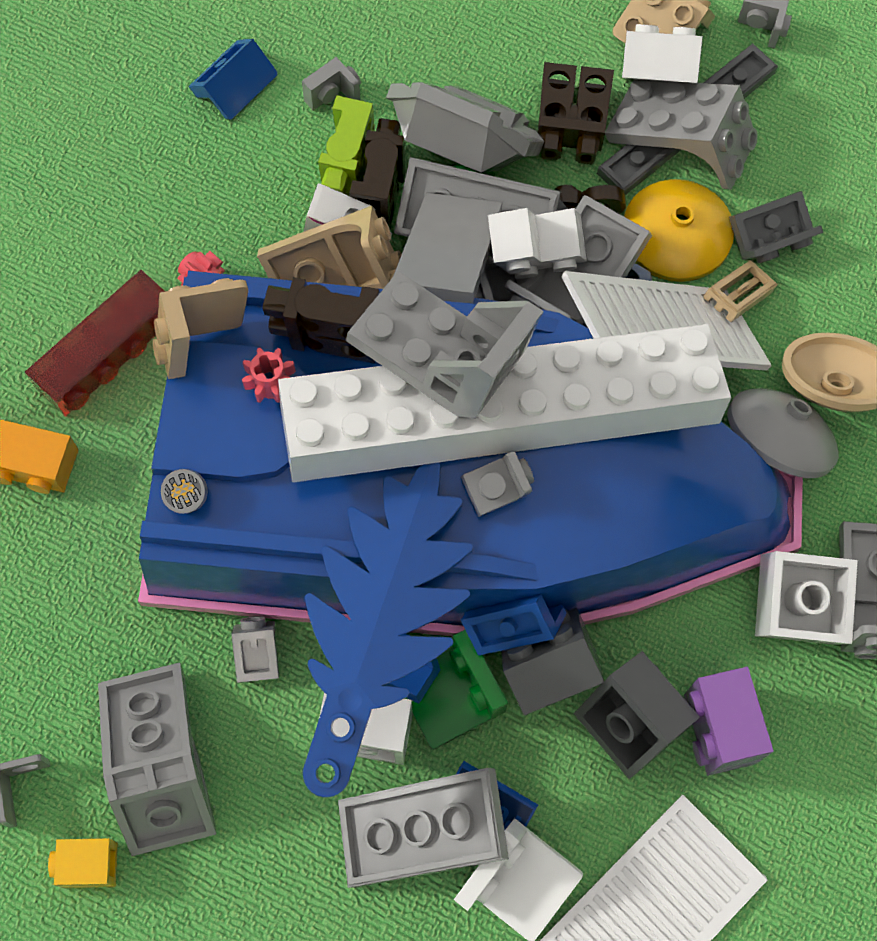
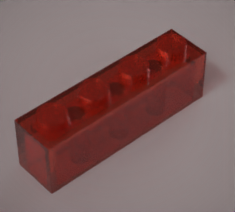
(98, 345)

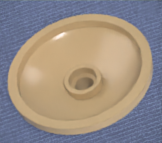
(833, 371)

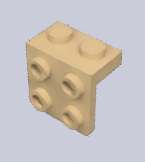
(663, 14)
(192, 312)

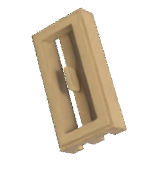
(727, 301)

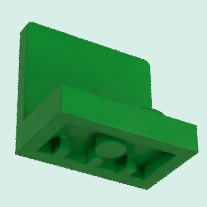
(460, 695)

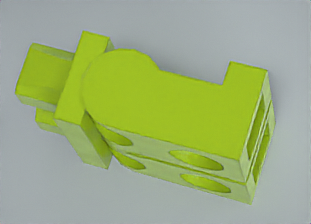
(347, 146)

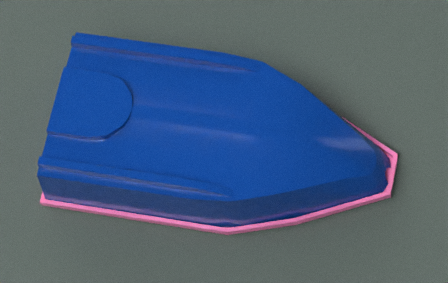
(600, 532)

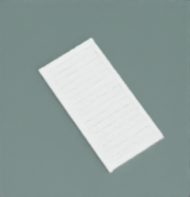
(634, 305)
(669, 886)

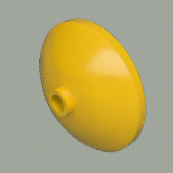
(681, 247)

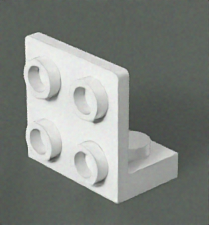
(526, 886)

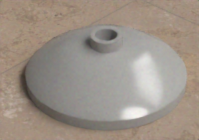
(784, 432)

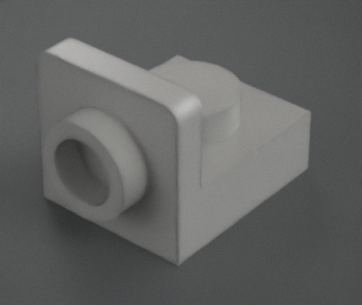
(766, 15)
(328, 81)
(498, 483)
(255, 649)

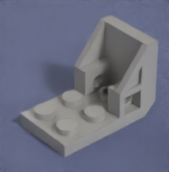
(441, 350)
(152, 761)

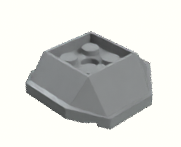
(463, 126)

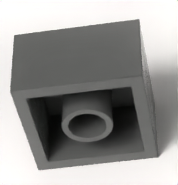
(553, 668)
(636, 714)

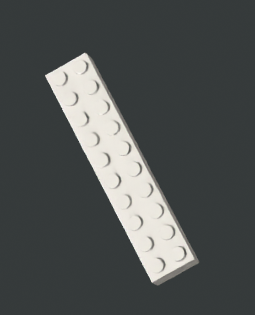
(549, 399)

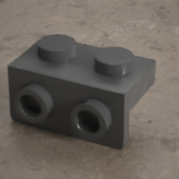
(774, 226)

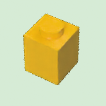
(83, 863)

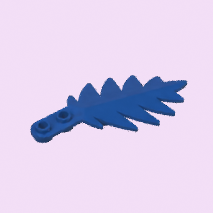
(381, 608)

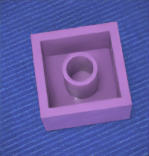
(730, 722)

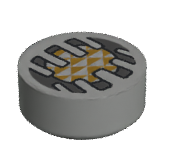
(184, 491)

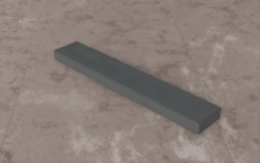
(636, 163)

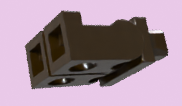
(569, 123)
(383, 169)
(317, 317)

